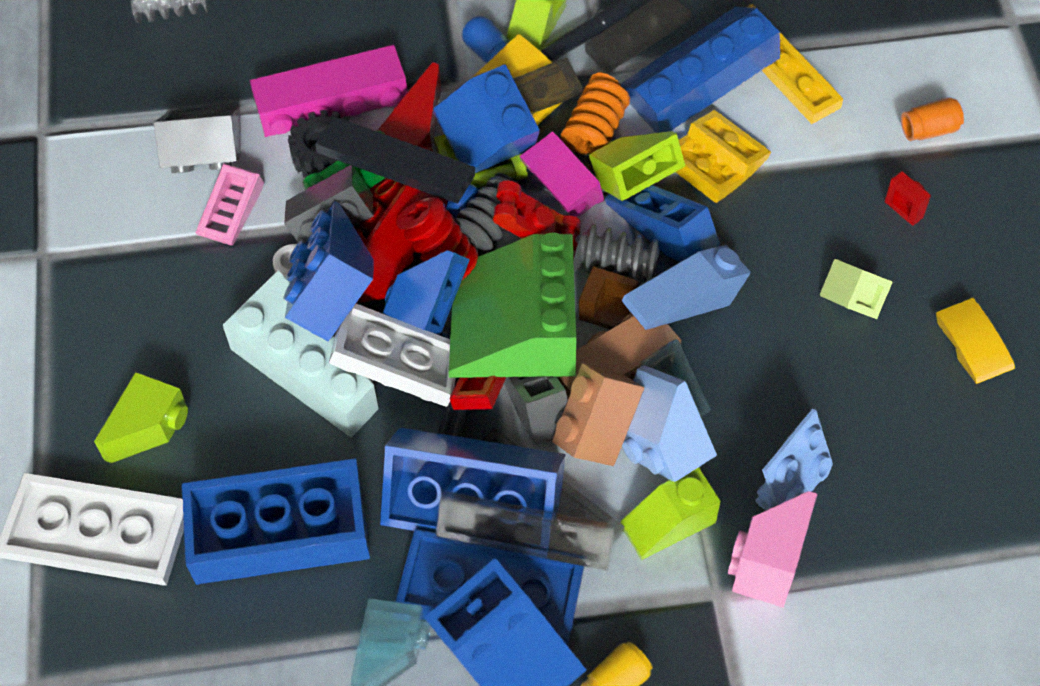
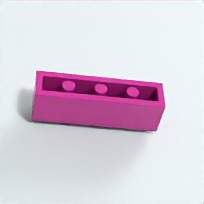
(338, 85)

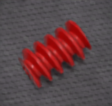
(434, 231)

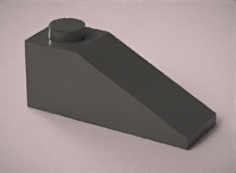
(538, 404)

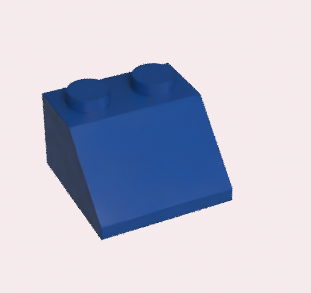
(487, 120)

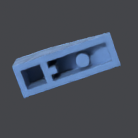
(689, 288)

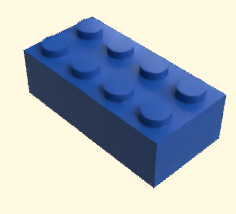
(274, 521)

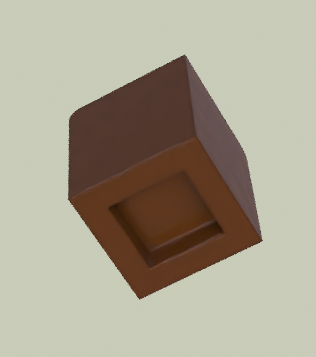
(603, 296)

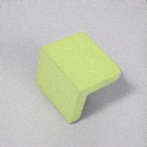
(855, 289)

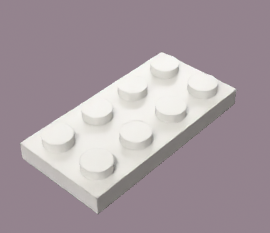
(93, 529)

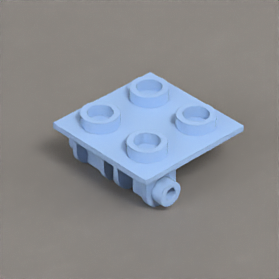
(796, 465)

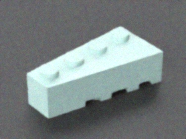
(298, 359)

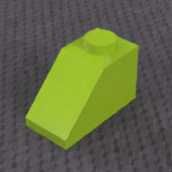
(636, 162)
(142, 419)
(671, 514)

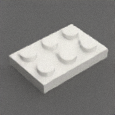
(394, 354)

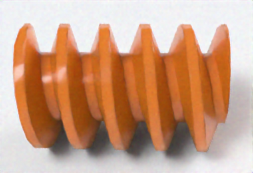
(596, 114)

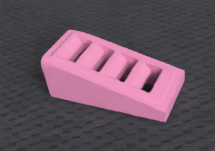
(227, 178)

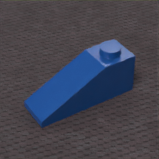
(675, 221)

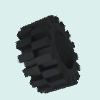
(304, 137)

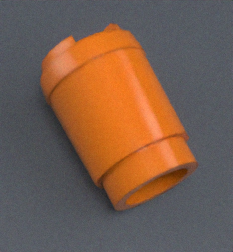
(932, 119)

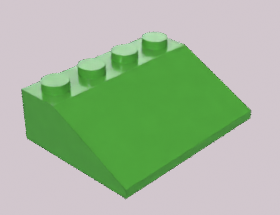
(517, 312)

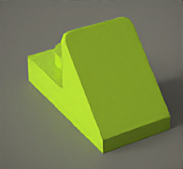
(535, 20)

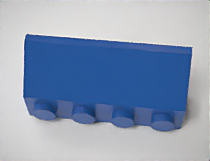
(703, 68)
(428, 463)

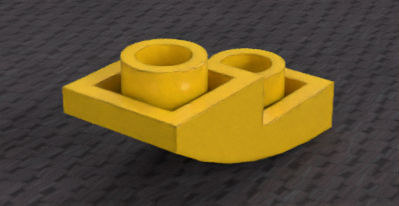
(976, 340)

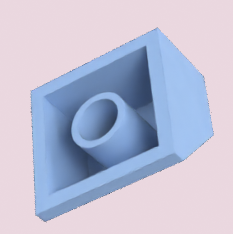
(666, 427)

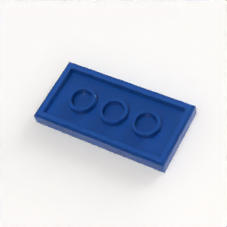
(443, 565)

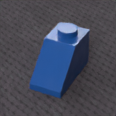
(427, 292)

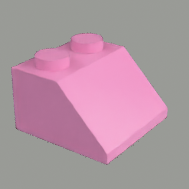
(770, 551)

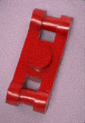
(527, 216)

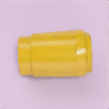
(621, 668)

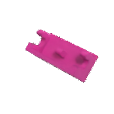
(563, 175)

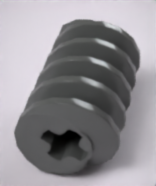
(477, 217)
(617, 254)

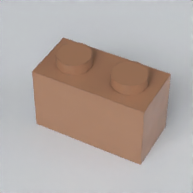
(597, 415)

